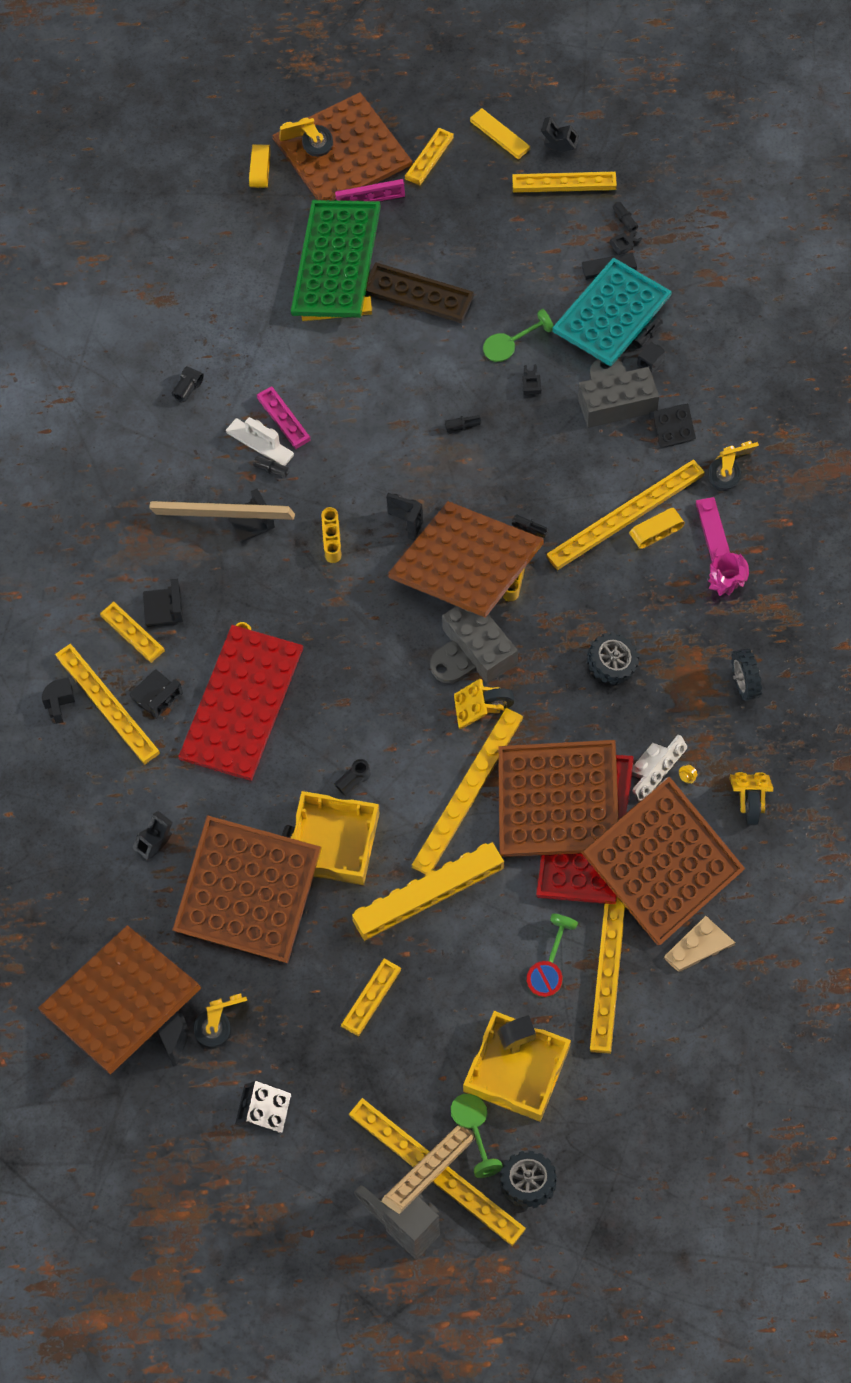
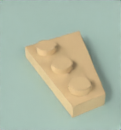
(698, 944)

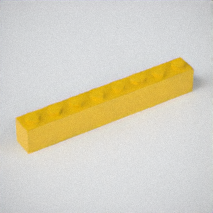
(427, 891)

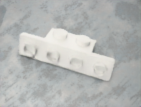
(260, 439)
(655, 764)

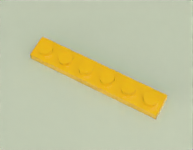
(564, 182)

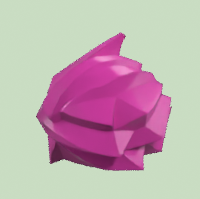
(728, 573)

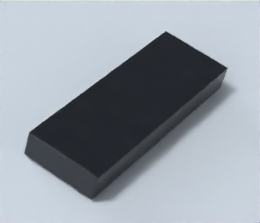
(594, 267)

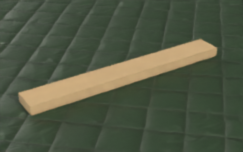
(222, 510)
(428, 1169)

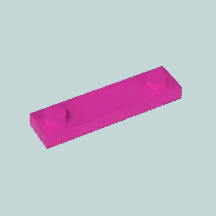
(374, 192)
(283, 417)
(712, 527)

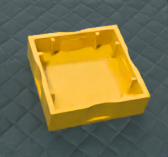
(342, 830)
(519, 1079)

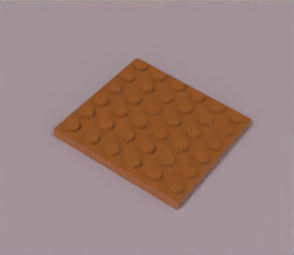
(360, 153)
(466, 559)
(556, 796)
(663, 861)
(247, 889)
(119, 999)

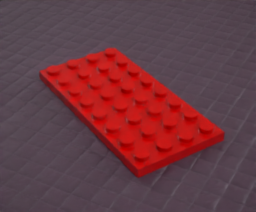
(241, 702)
(571, 875)

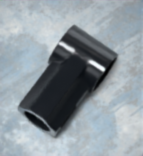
(188, 381)
(352, 778)

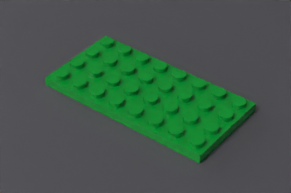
(336, 259)

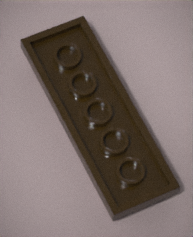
(418, 292)

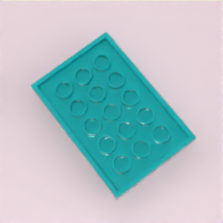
(612, 311)

